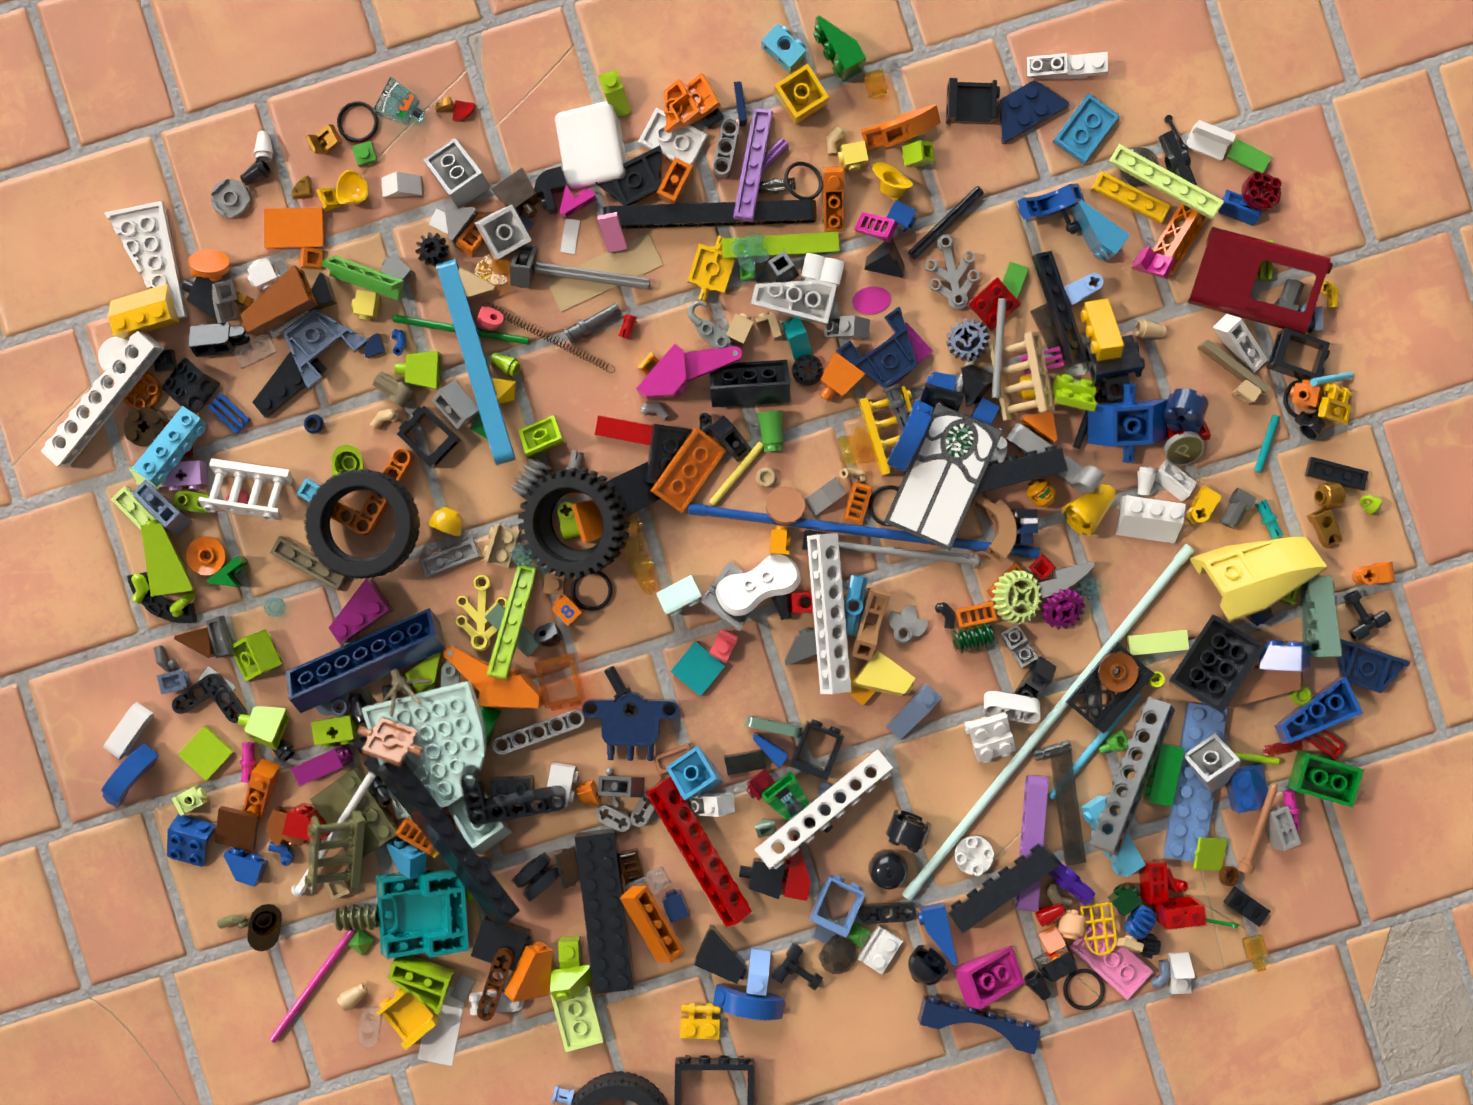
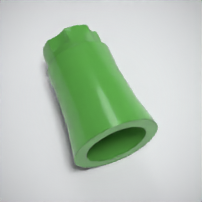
(771, 430)

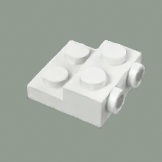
(991, 737)

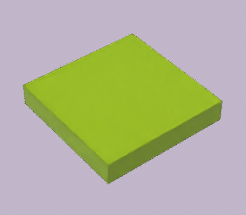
(206, 753)

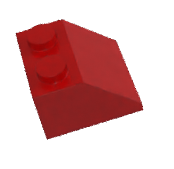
(298, 820)

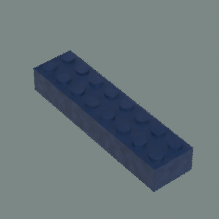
(364, 660)

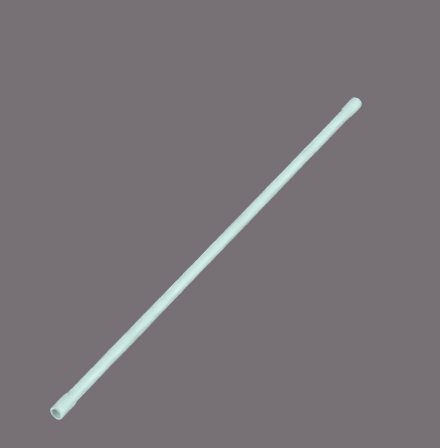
(916, 884)

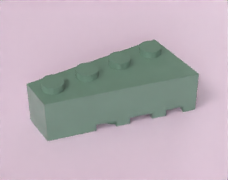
(1320, 617)

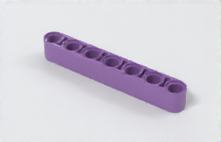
(1032, 833)

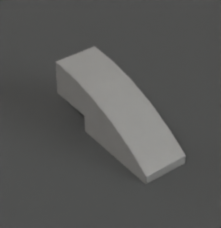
(1064, 578)

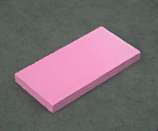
(1119, 967)

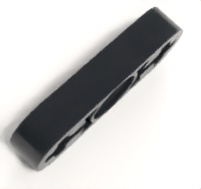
(873, 920)

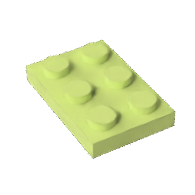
(578, 1021)

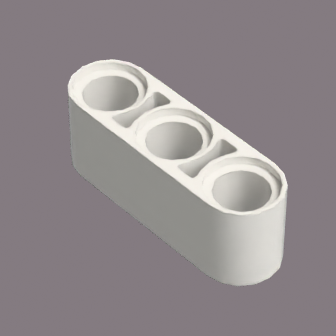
(1016, 707)
(128, 730)

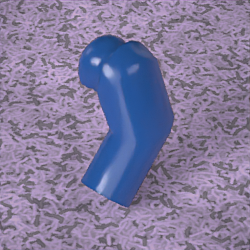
(401, 341)
(285, 852)

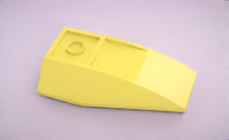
(1258, 572)

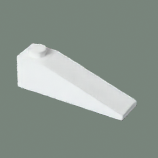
(798, 299)

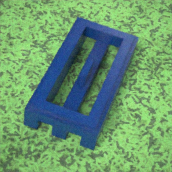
(216, 402)

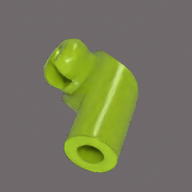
(176, 607)

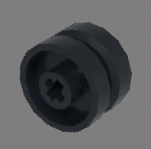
(534, 874)

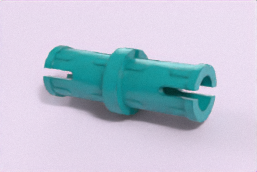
(1269, 519)

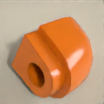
(588, 793)

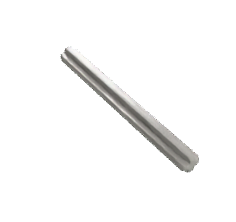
(592, 275)

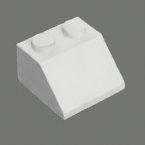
(503, 231)

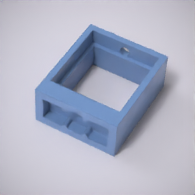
(841, 930)

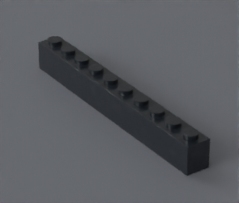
(448, 842)

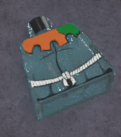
(398, 103)

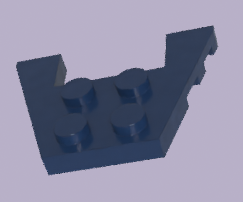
(888, 360)

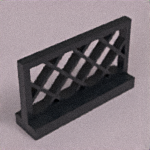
(1119, 701)

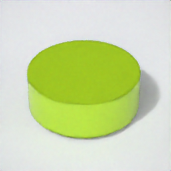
(1301, 696)

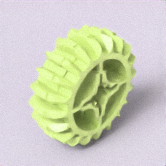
(1010, 596)

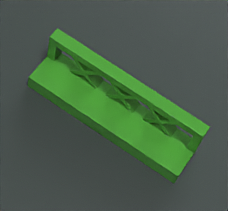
(364, 277)

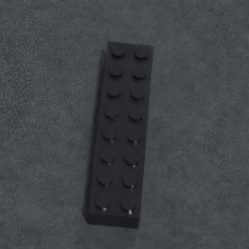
(604, 911)

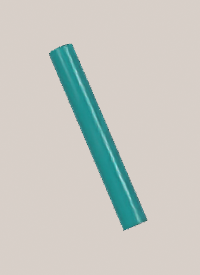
(1266, 443)

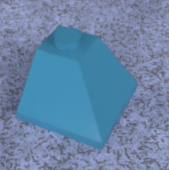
(694, 774)

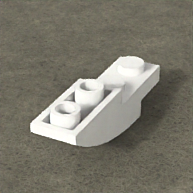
(1067, 67)

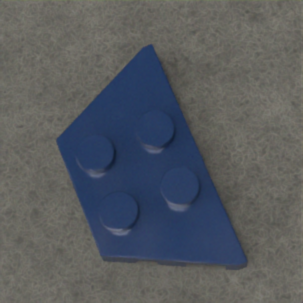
(1027, 108)
(1368, 666)

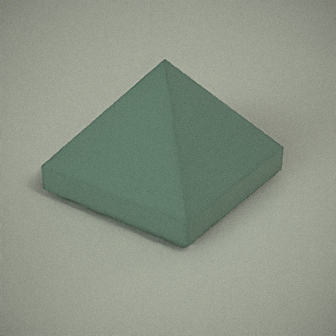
(765, 827)

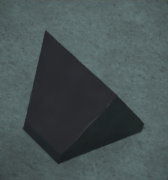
(885, 260)
(975, 383)

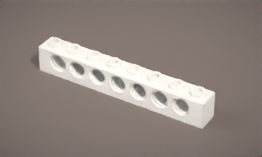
(111, 398)
(829, 613)
(875, 761)

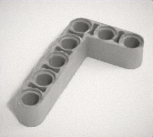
(1079, 478)

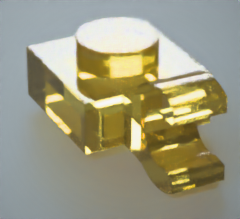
(1255, 949)

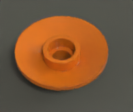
(197, 553)

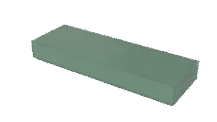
(526, 640)

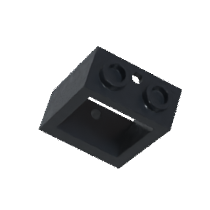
(1279, 349)
(439, 454)
(808, 767)

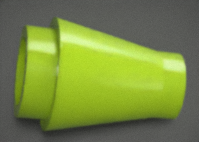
(506, 364)

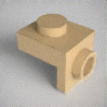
(775, 326)

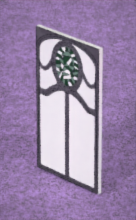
(943, 476)

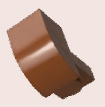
(275, 828)

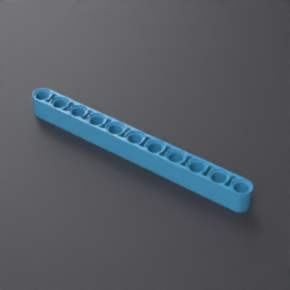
(476, 362)

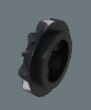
(798, 373)

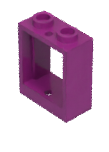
(322, 765)

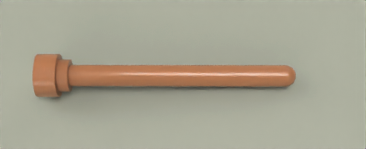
(1246, 864)

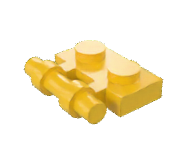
(1334, 409)
(700, 1027)

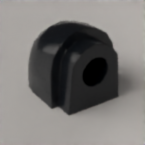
(548, 635)

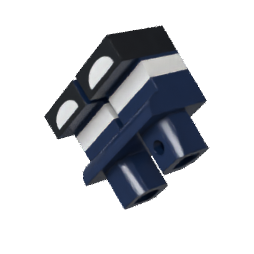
(1026, 525)

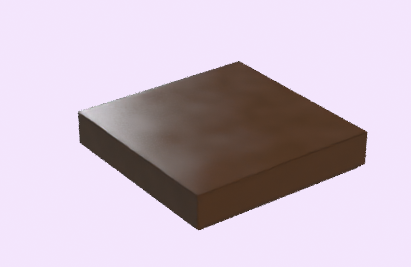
(236, 828)

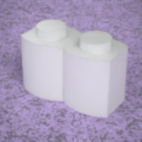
(822, 268)

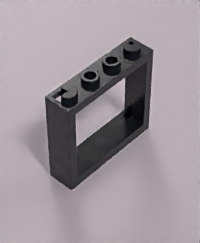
(705, 1062)

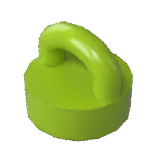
(1373, 504)

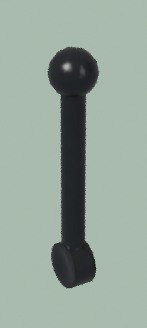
(1168, 119)

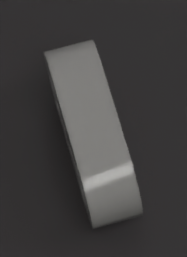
(640, 806)
(611, 822)

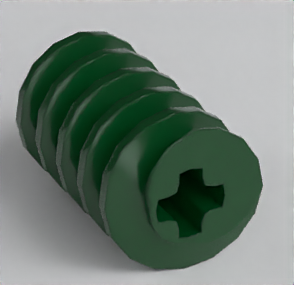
(970, 638)

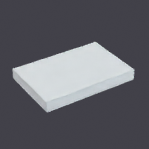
(682, 144)

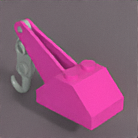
(678, 367)

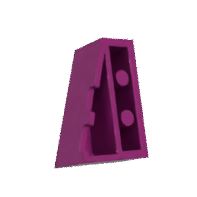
(360, 612)

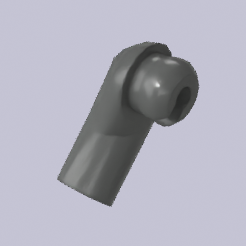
(162, 661)

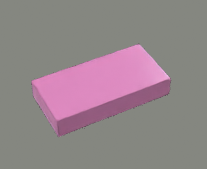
(612, 232)

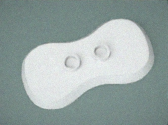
(744, 591)

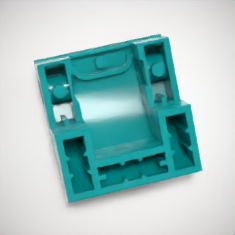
(422, 914)

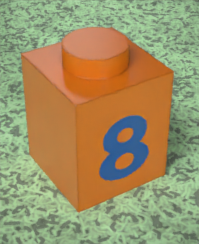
(567, 609)

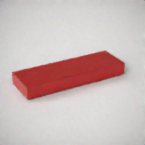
(623, 430)

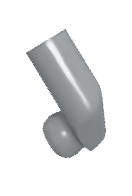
(654, 407)

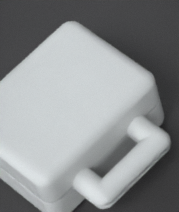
(591, 145)

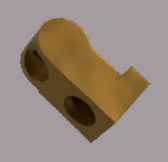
(1326, 527)

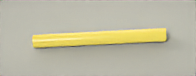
(737, 473)

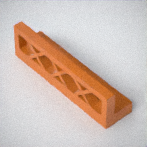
(1183, 235)

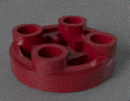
(1261, 191)

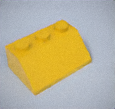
(142, 312)

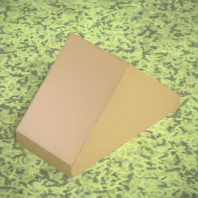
(475, 286)

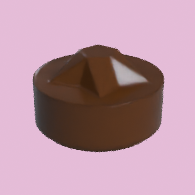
(1228, 876)

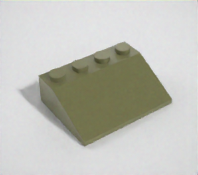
(334, 799)

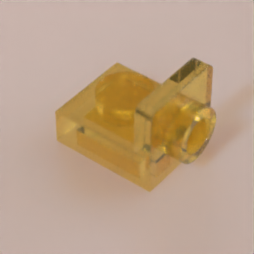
(875, 84)

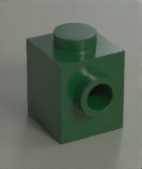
(1125, 898)

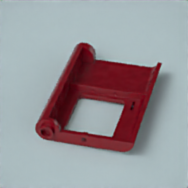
(1230, 272)

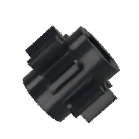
(1151, 946)

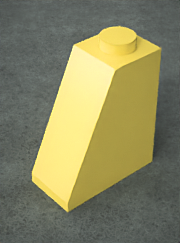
(884, 676)

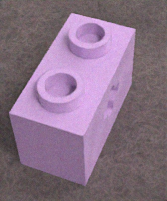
(196, 476)

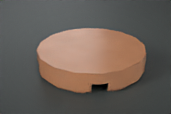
(785, 505)

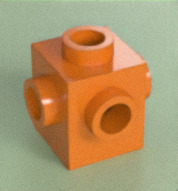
(1313, 397)

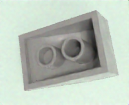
(457, 173)

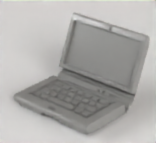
(710, 599)

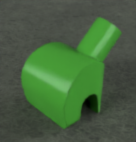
(1115, 742)

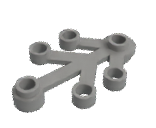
(952, 275)

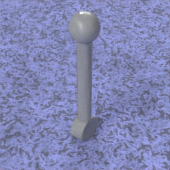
(615, 803)

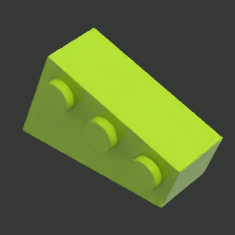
(422, 979)

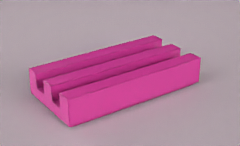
(1058, 356)

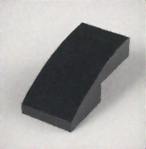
(1246, 906)

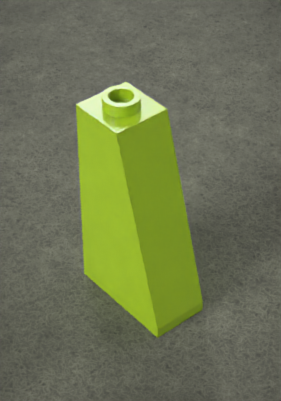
(163, 563)

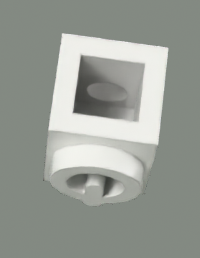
(263, 274)

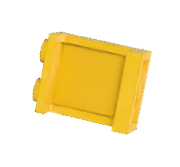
(408, 1016)

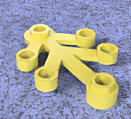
(478, 615)

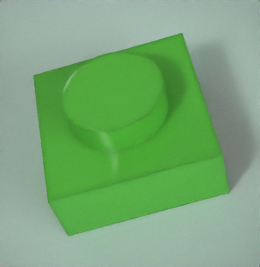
(364, 154)

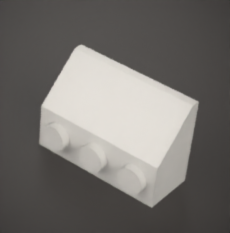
(1150, 519)

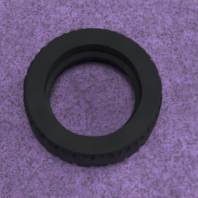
(319, 531)
(619, 1086)

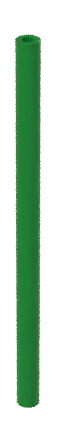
(450, 328)

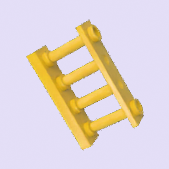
(874, 427)

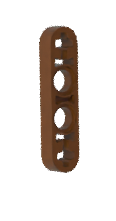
(495, 984)

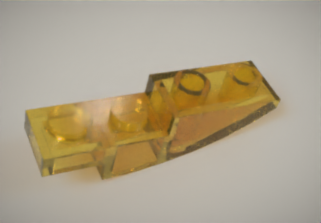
(639, 564)

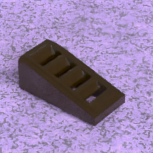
(628, 854)

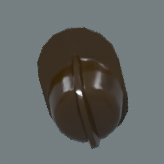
(264, 927)

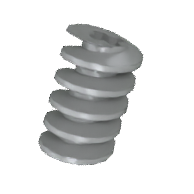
(529, 477)

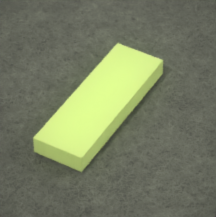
(132, 507)
(1158, 642)

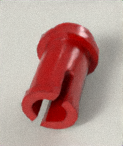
(627, 326)

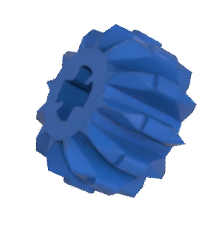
(1140, 922)

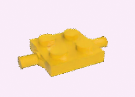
(710, 269)

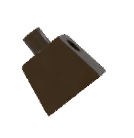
(517, 191)

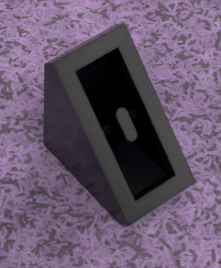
(323, 292)

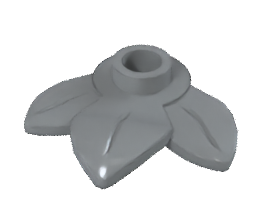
(907, 621)

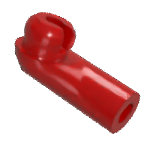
(1176, 884)

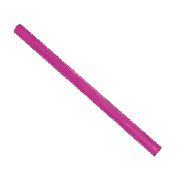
(312, 985)

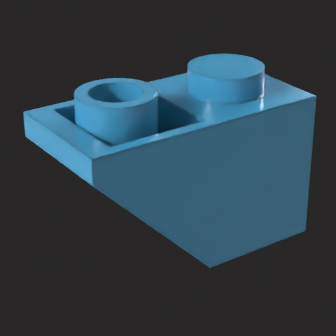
(406, 857)

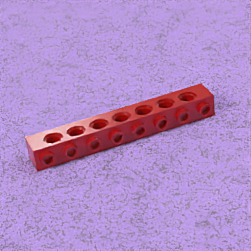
(699, 852)

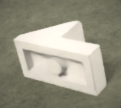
(1180, 973)

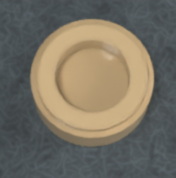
(765, 477)

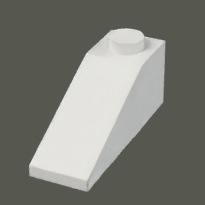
(1240, 341)

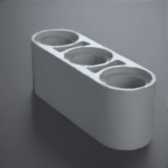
(728, 139)

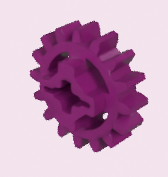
(1063, 608)

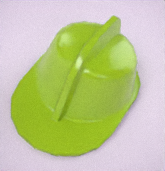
(346, 458)

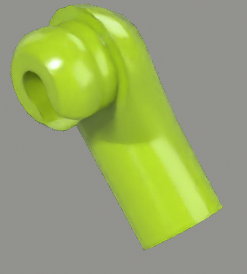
(141, 587)

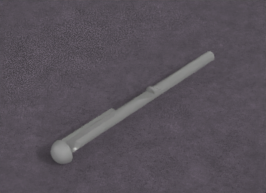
(973, 560)

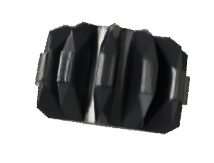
(431, 242)

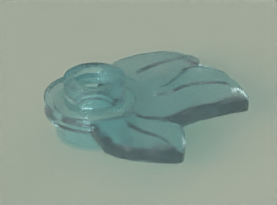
(752, 253)

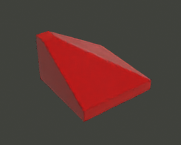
(1042, 567)

